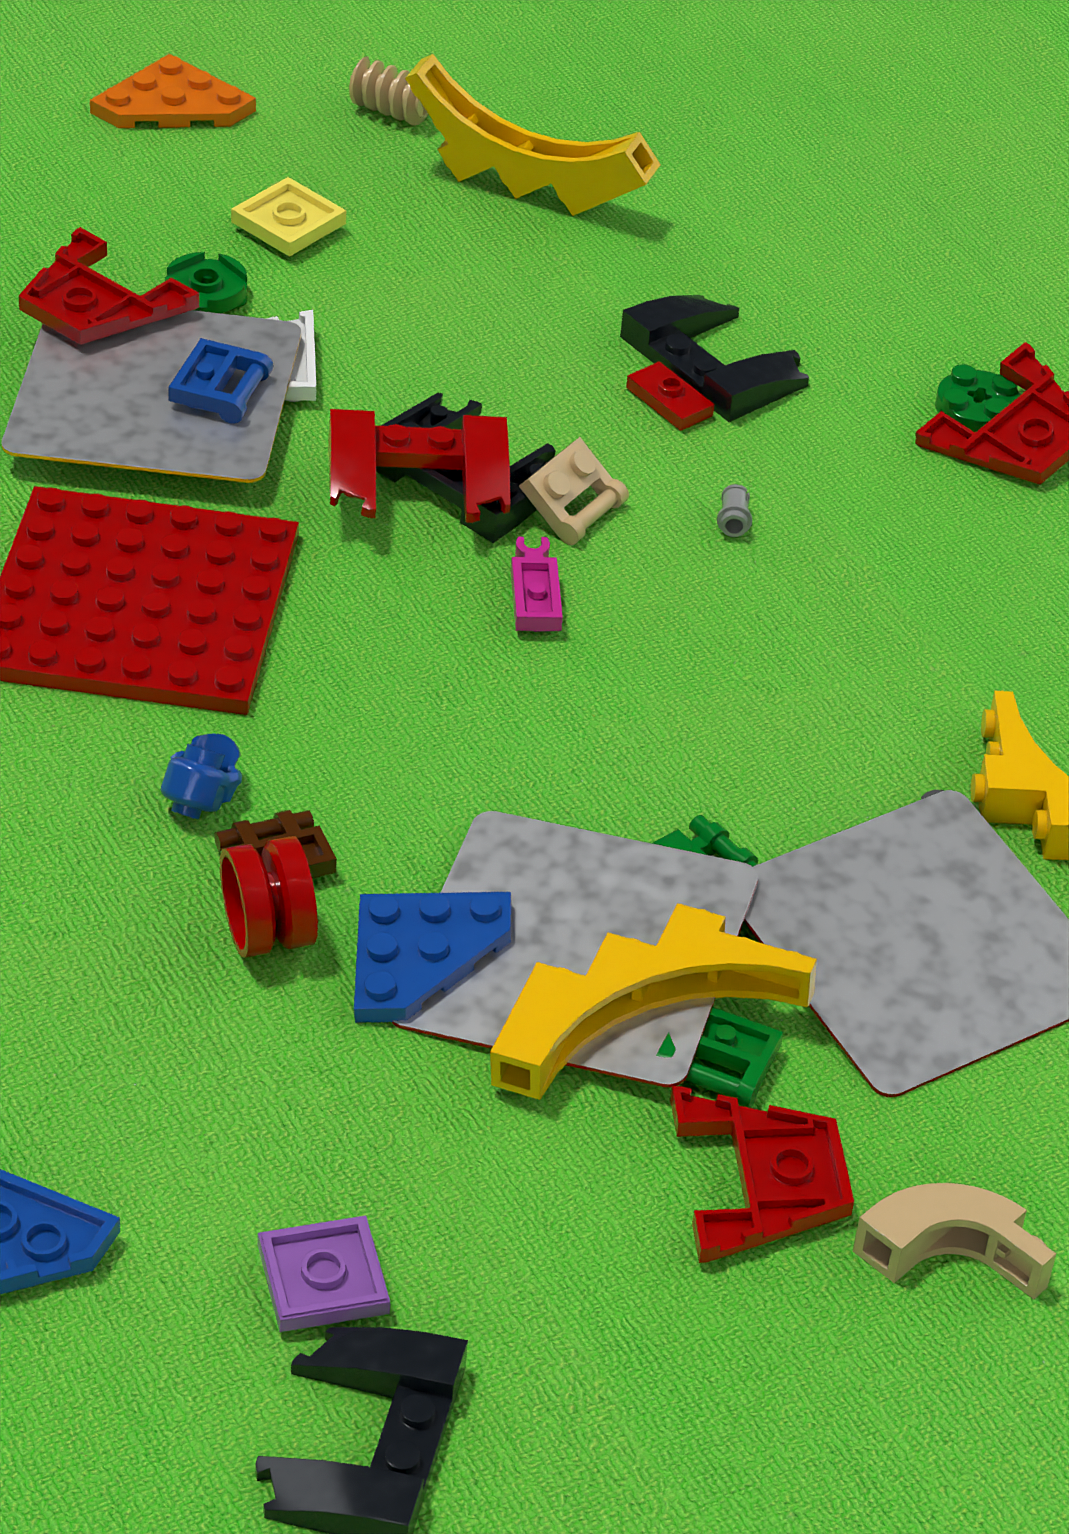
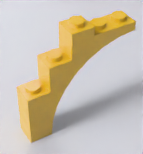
(526, 161)
(1020, 780)
(628, 977)

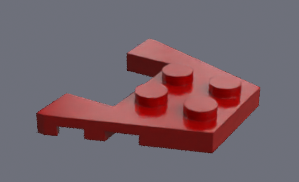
(90, 305)
(1023, 439)
(786, 1166)

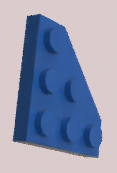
(421, 945)
(48, 1234)

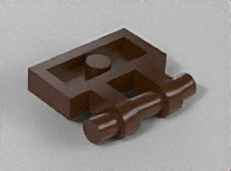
(284, 824)

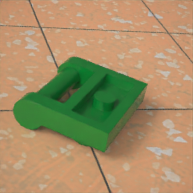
(734, 1045)

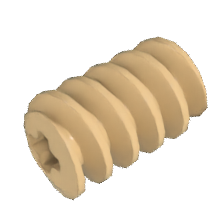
(385, 91)

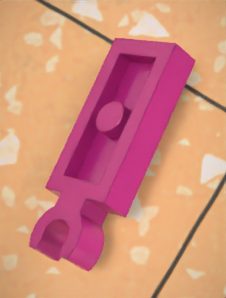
(535, 588)

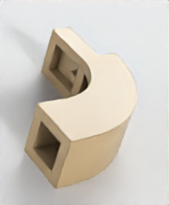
(953, 1220)

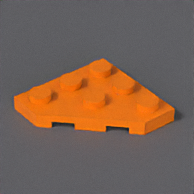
(173, 96)

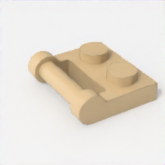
(563, 481)

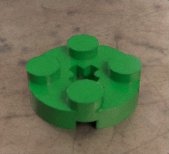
(219, 282)
(964, 386)

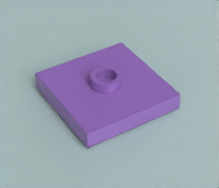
(323, 1273)

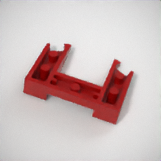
(476, 449)

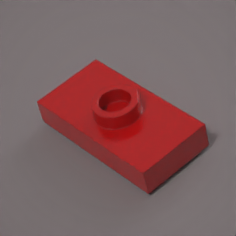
(670, 396)

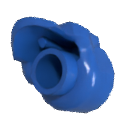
(202, 775)

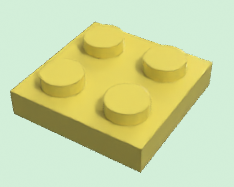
(288, 216)

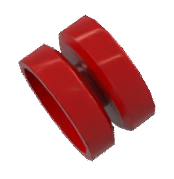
(268, 896)

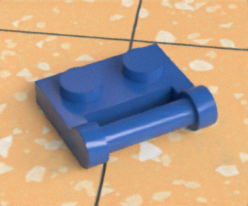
(209, 370)

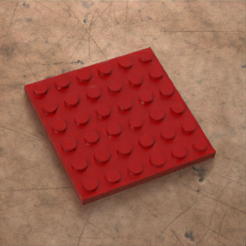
(141, 599)

